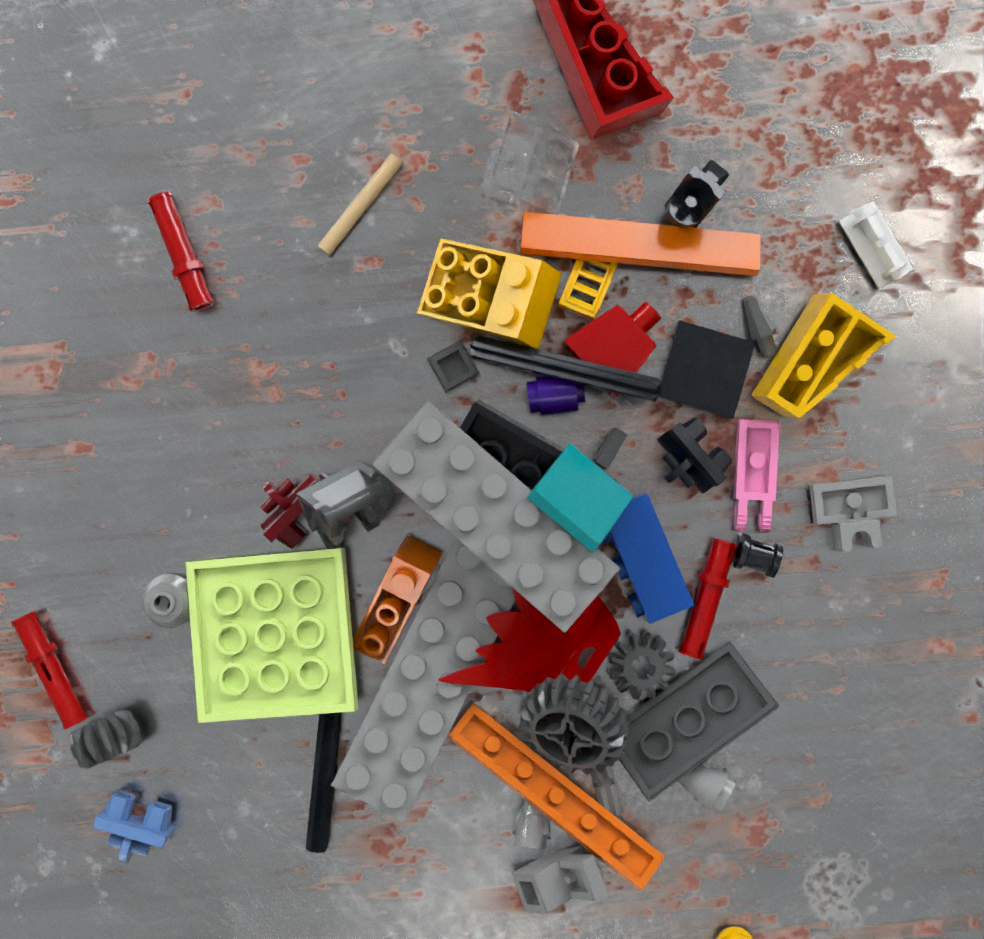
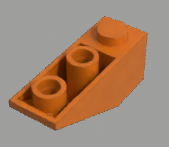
(396, 598)

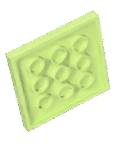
(272, 635)

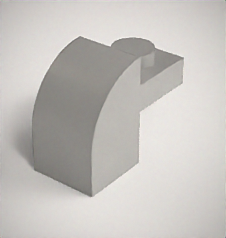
(559, 878)

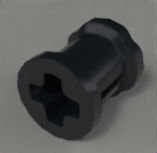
(758, 555)

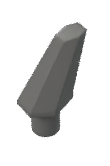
(760, 326)

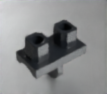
(696, 195)
(689, 460)

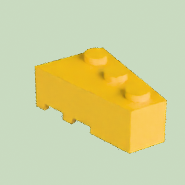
(818, 354)

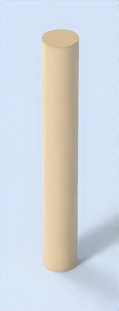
(360, 204)

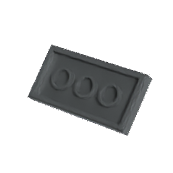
(693, 720)

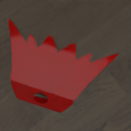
(540, 649)

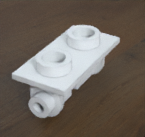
(876, 245)

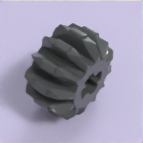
(652, 655)
(105, 739)

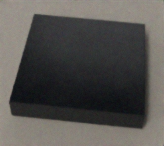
(706, 369)

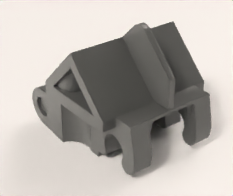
(347, 492)

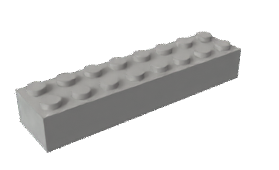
(413, 707)

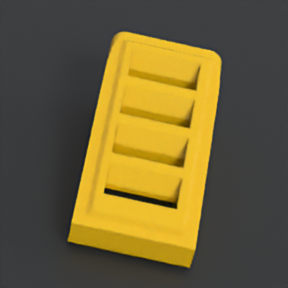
(580, 307)

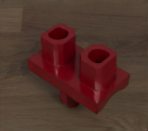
(280, 521)

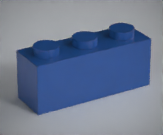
(647, 562)

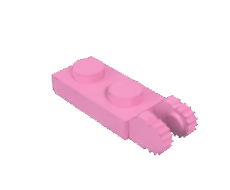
(755, 470)

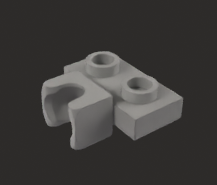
(854, 508)

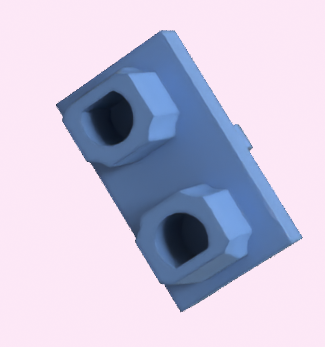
(131, 831)

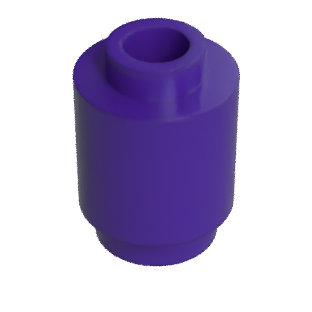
(554, 396)

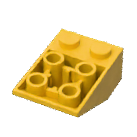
(490, 292)

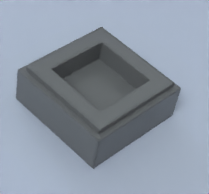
(453, 366)
(609, 448)

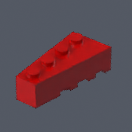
(601, 66)

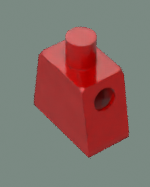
(616, 339)

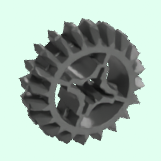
(574, 724)

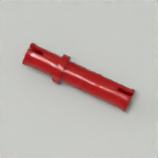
(186, 266)
(708, 598)
(49, 669)

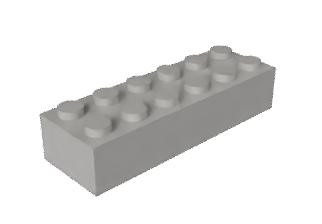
(494, 517)

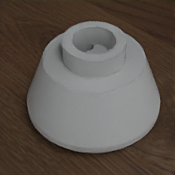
(172, 591)

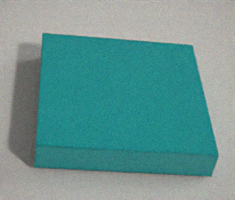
(580, 497)

